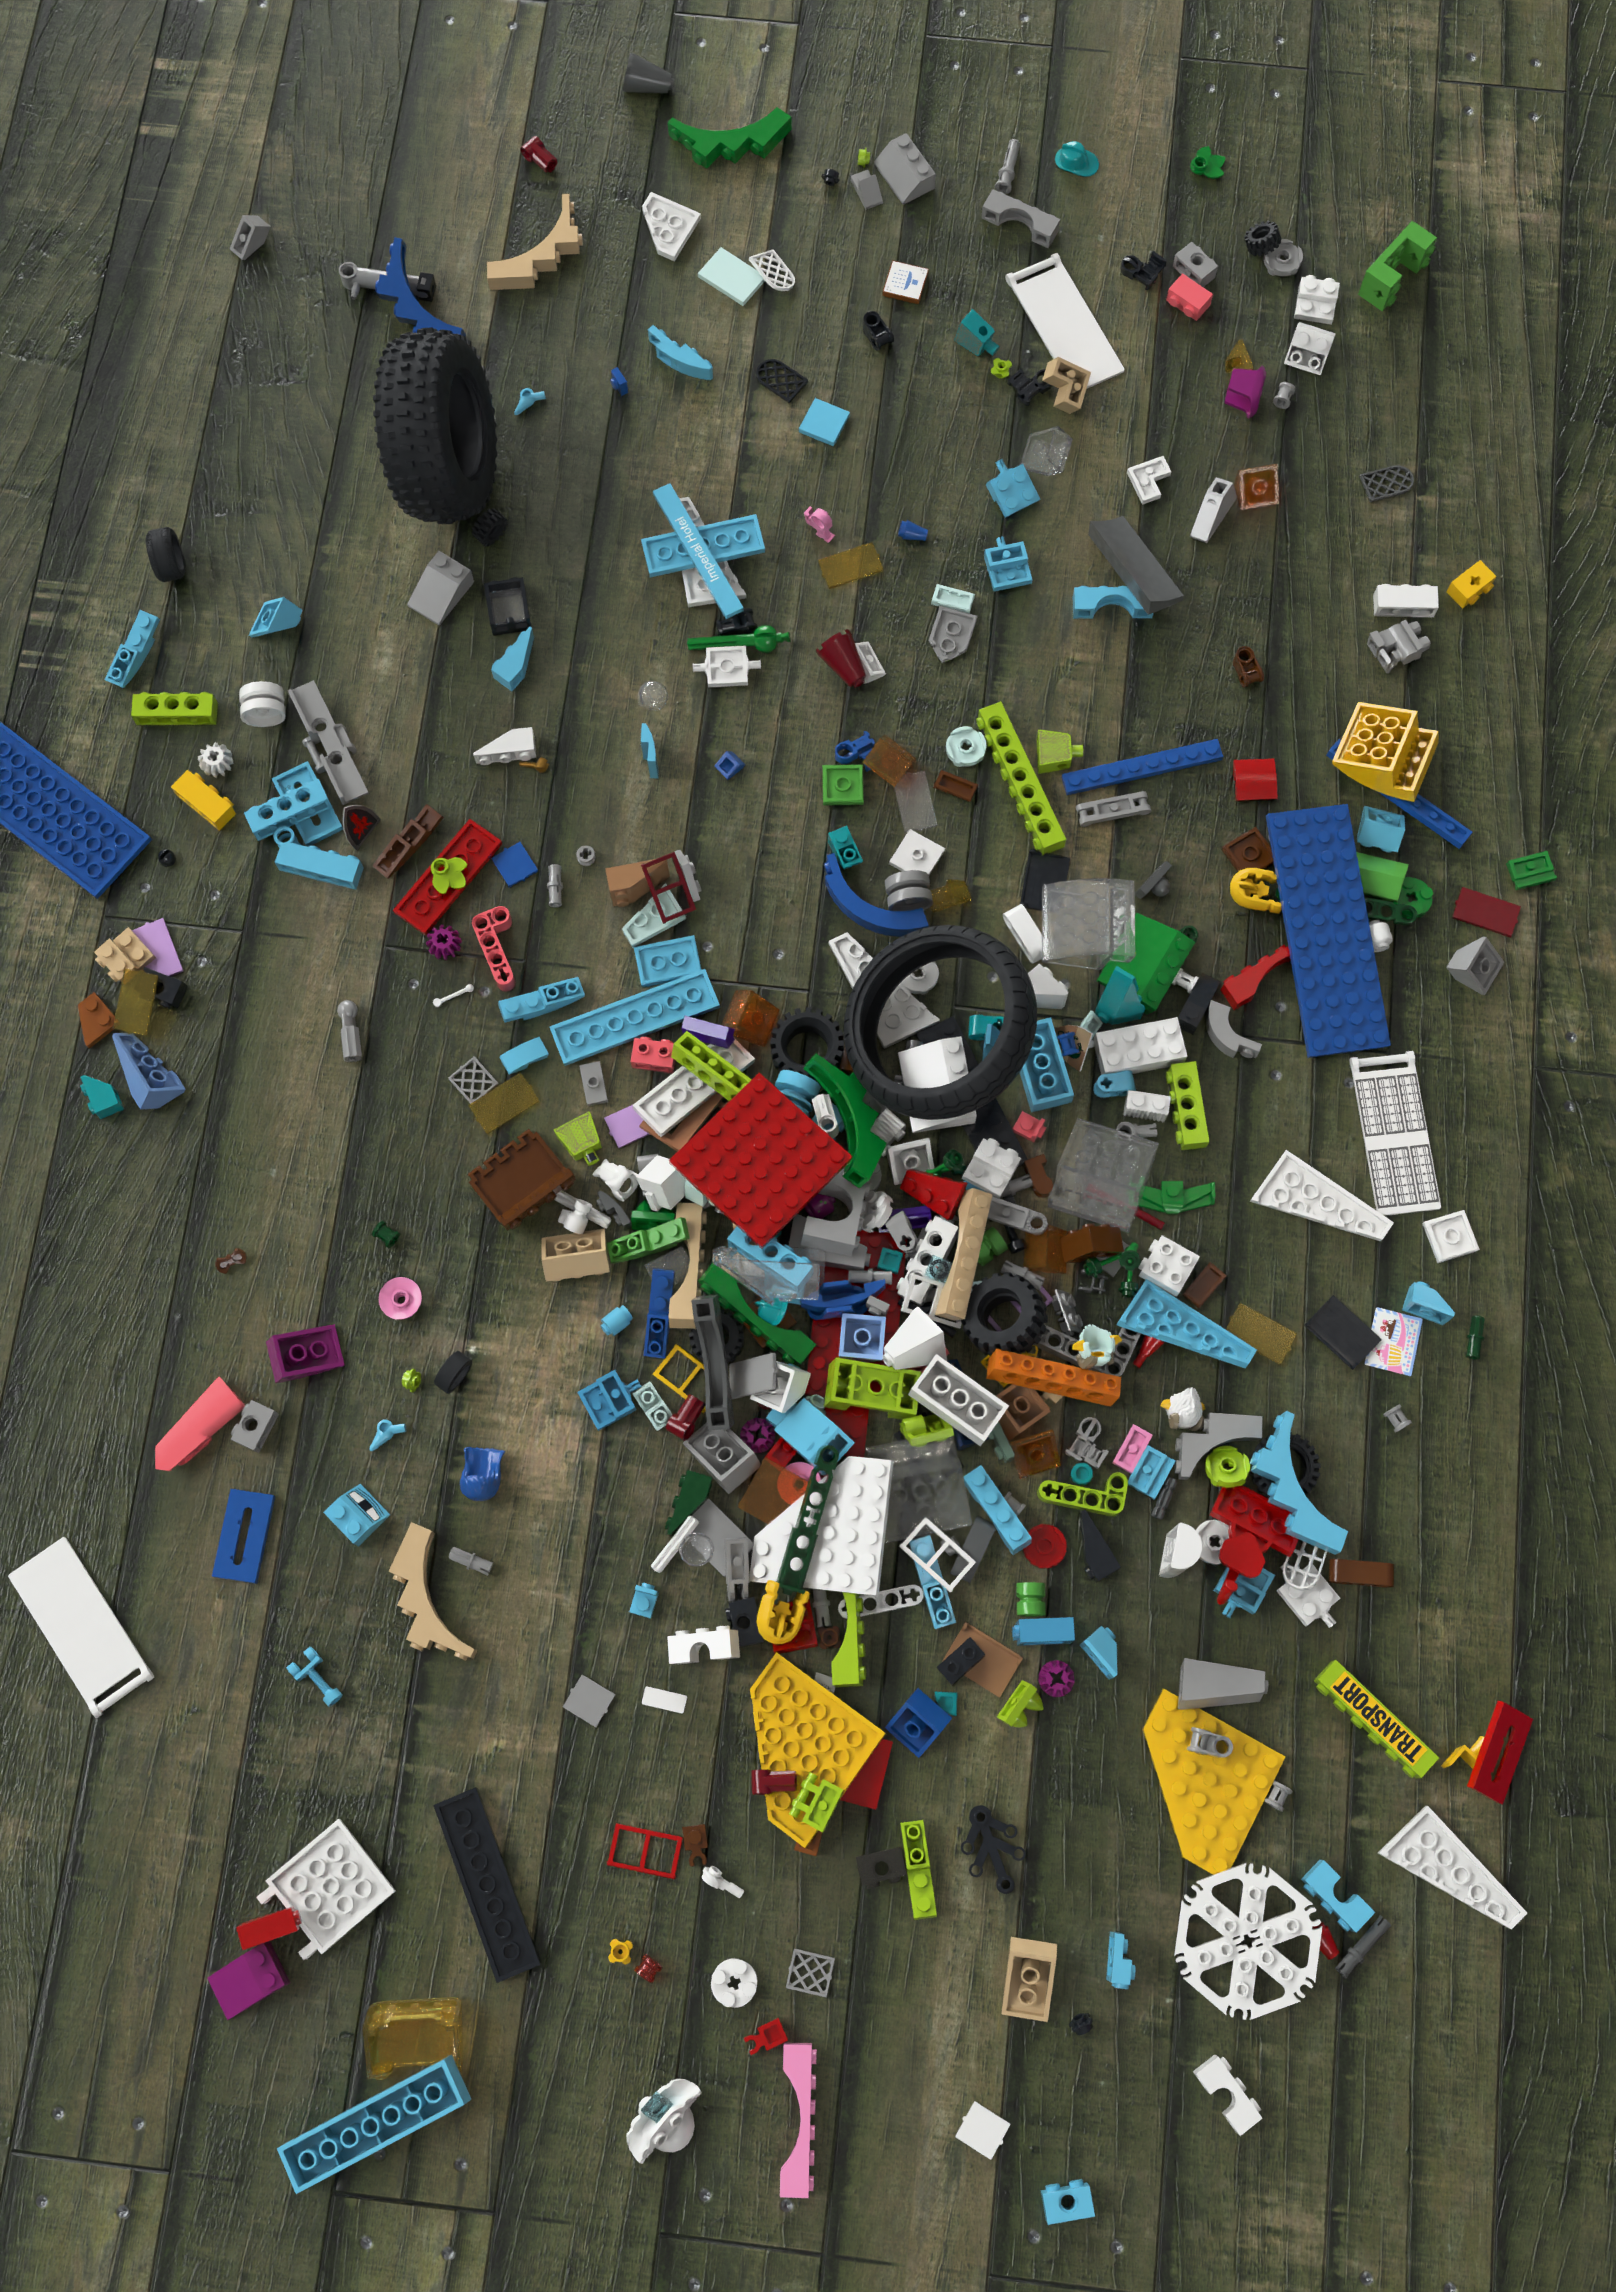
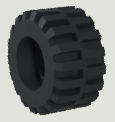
(734, 1344)

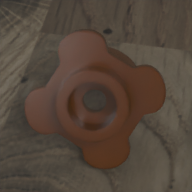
(824, 1633)

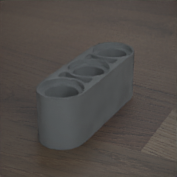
(975, 1547)

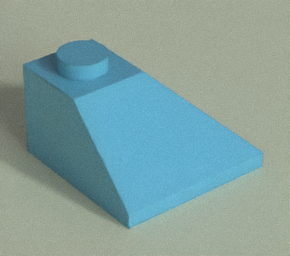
(276, 616)
(1427, 1304)
(1102, 1650)

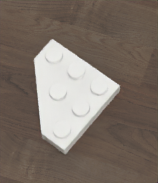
(669, 224)

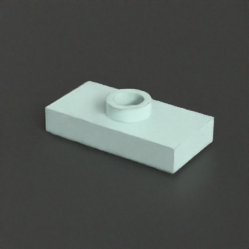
(953, 598)

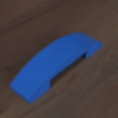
(872, 1288)

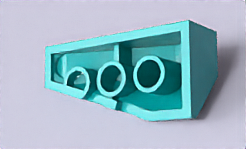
(1120, 999)

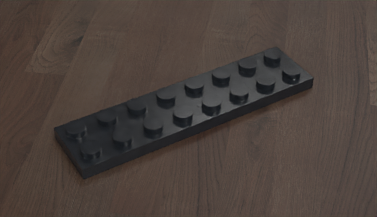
(990, 1118)
(487, 1885)

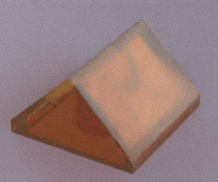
(1257, 486)
(889, 760)
(1045, 1251)
(1035, 1454)

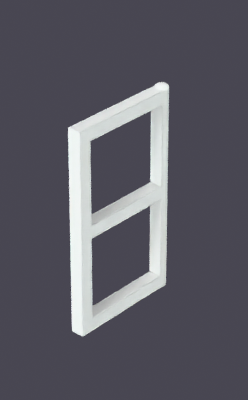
(913, 1277)
(948, 1542)

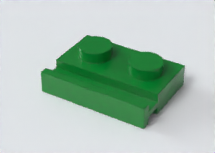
(1531, 870)

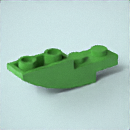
(648, 1242)

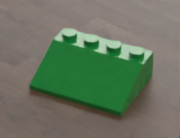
(1156, 962)

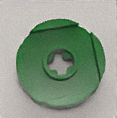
(1422, 894)

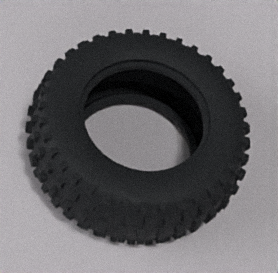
(435, 425)

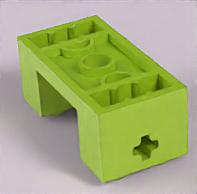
(850, 1386)

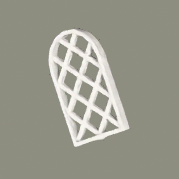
(753, 259)

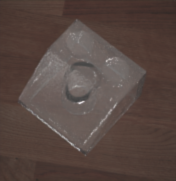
(1047, 451)

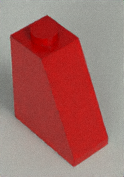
(268, 1927)

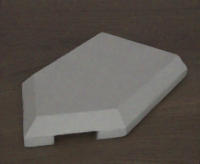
(951, 633)

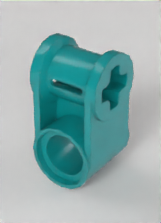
(979, 1023)

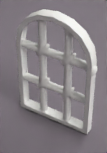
(1294, 1569)

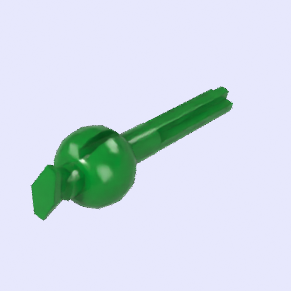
(764, 639)

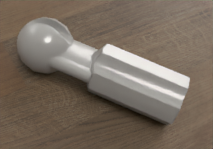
(350, 1035)

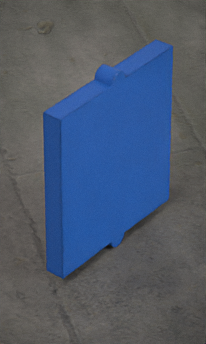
(514, 864)

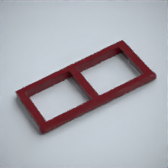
(682, 881)

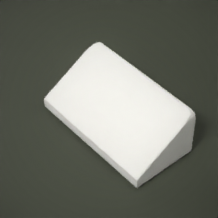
(870, 662)

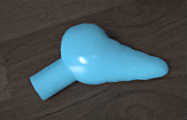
(527, 399)
(385, 1432)

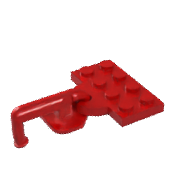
(1252, 1530)

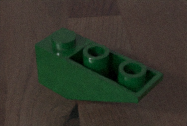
(693, 1494)

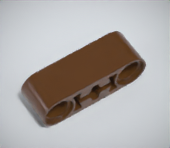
(1361, 1573)

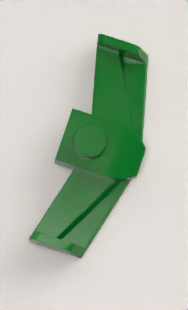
(1174, 1199)

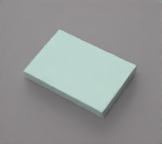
(731, 276)

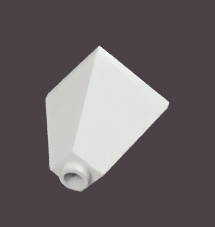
(915, 1343)

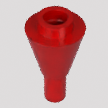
(1147, 1348)

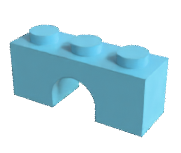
(1351, 1913)

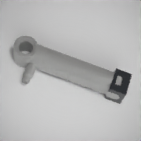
(356, 277)

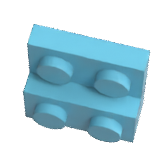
(1119, 1969)

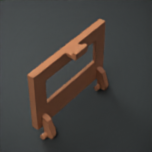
(689, 1125)

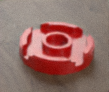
(1046, 1547)

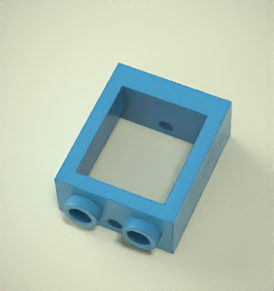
(1044, 1631)

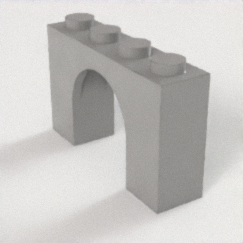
(838, 1235)

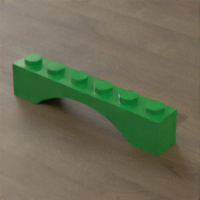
(790, 1343)

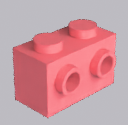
(652, 1055)

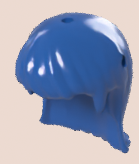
(481, 1473)

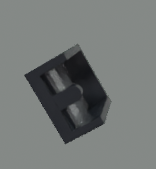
(507, 606)

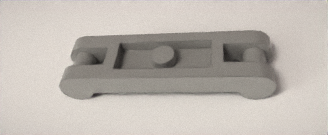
(1113, 808)

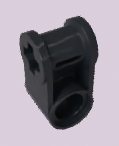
(879, 333)

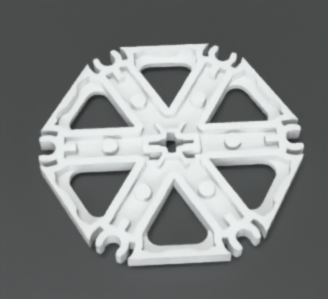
(1245, 1963)

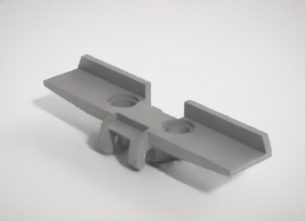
(335, 742)

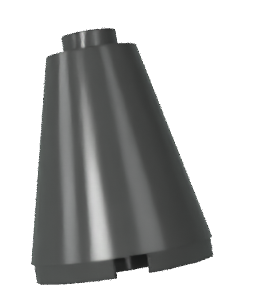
(646, 77)

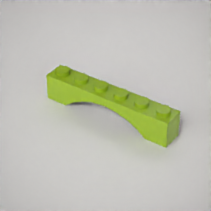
(847, 1664)

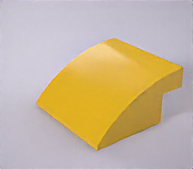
(1386, 750)

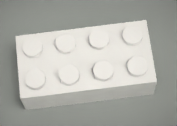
(1140, 1047)
(958, 1400)

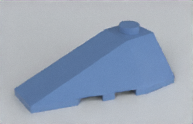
(146, 1077)

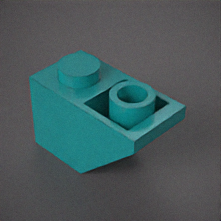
(844, 847)
(102, 1096)

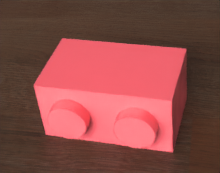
(1189, 297)

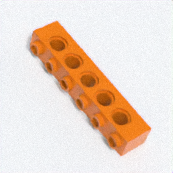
(1053, 1377)

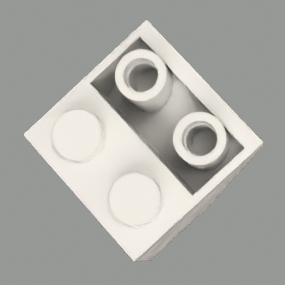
(1309, 348)
(1047, 989)

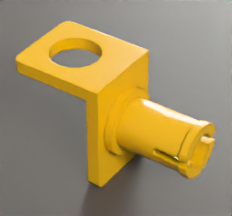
(1468, 1755)

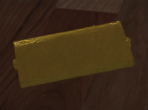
(850, 565)
(135, 1001)
(503, 1103)
(1261, 1333)

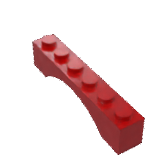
(1243, 987)

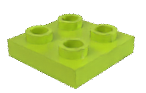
(921, 1430)

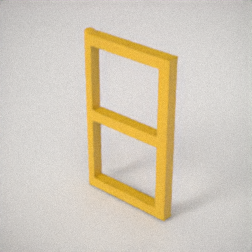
(679, 1390)

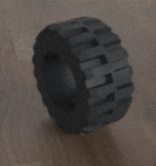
(990, 1295)

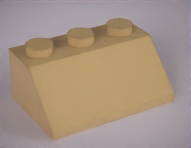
(575, 1255)

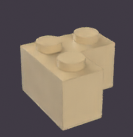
(1071, 383)

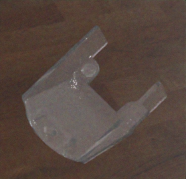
(775, 1279)

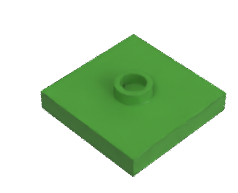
(843, 785)

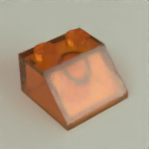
(750, 1017)

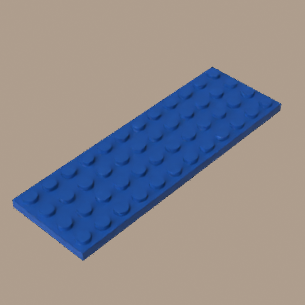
(63, 818)
(1327, 930)

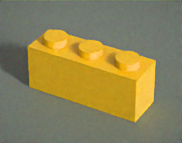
(204, 799)

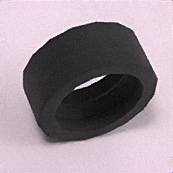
(453, 1372)

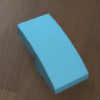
(523, 1055)

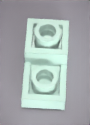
(652, 1405)

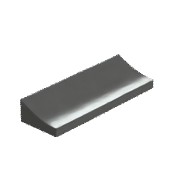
(1135, 564)

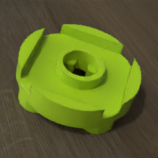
(1227, 1478)

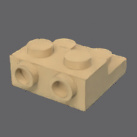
(123, 952)

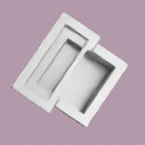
(662, 1183)

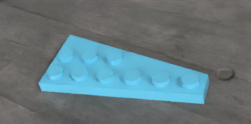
(1172, 1321)

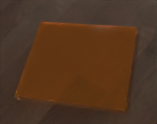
(772, 1491)

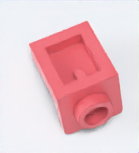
(1029, 1127)

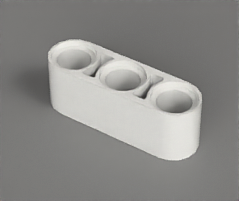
(1025, 932)

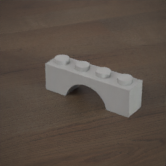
(1002, 208)

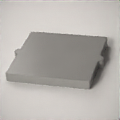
(589, 1700)

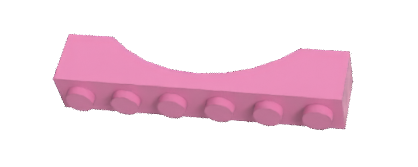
(795, 2172)

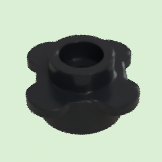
(1081, 2023)

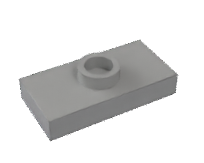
(593, 1083)

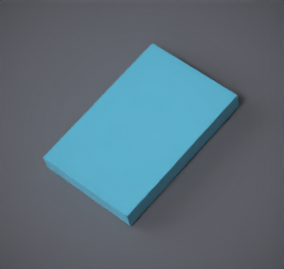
(667, 960)

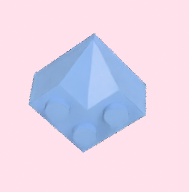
(862, 1337)

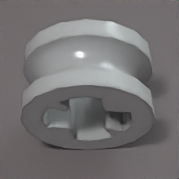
(591, 858)

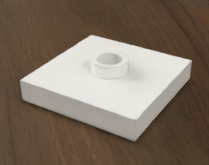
(916, 853)

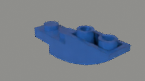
(657, 1319)

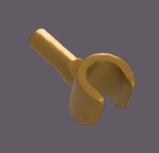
(541, 765)

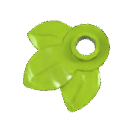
(450, 876)

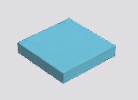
(824, 422)

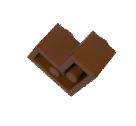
(1091, 1242)

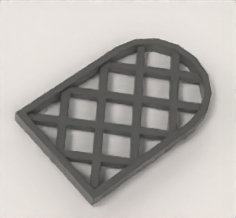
(1377, 473)

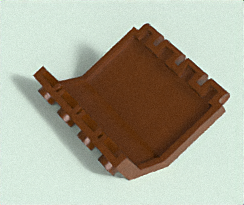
(520, 1179)

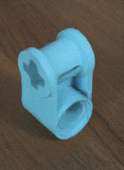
(1117, 1084)

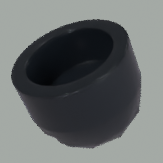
(169, 858)

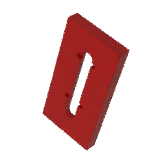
(1481, 1778)

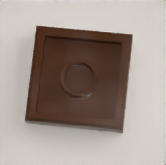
(1249, 851)

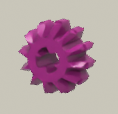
(449, 936)

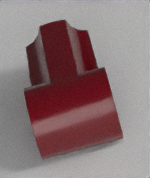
(535, 151)
(682, 1423)
(771, 1781)

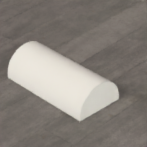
(1180, 1550)

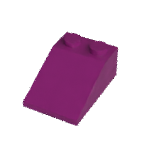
(304, 1353)
(248, 1979)

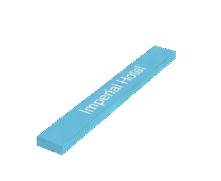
(698, 551)

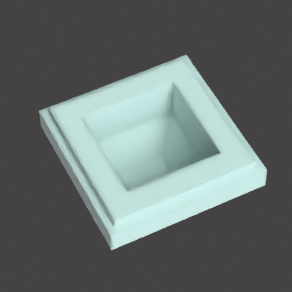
(1091, 1023)

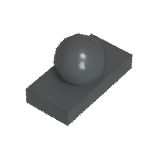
(1156, 883)

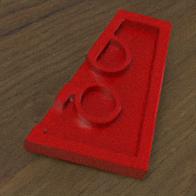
(935, 1192)

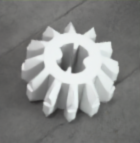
(223, 761)

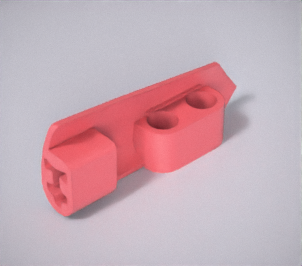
(197, 1425)

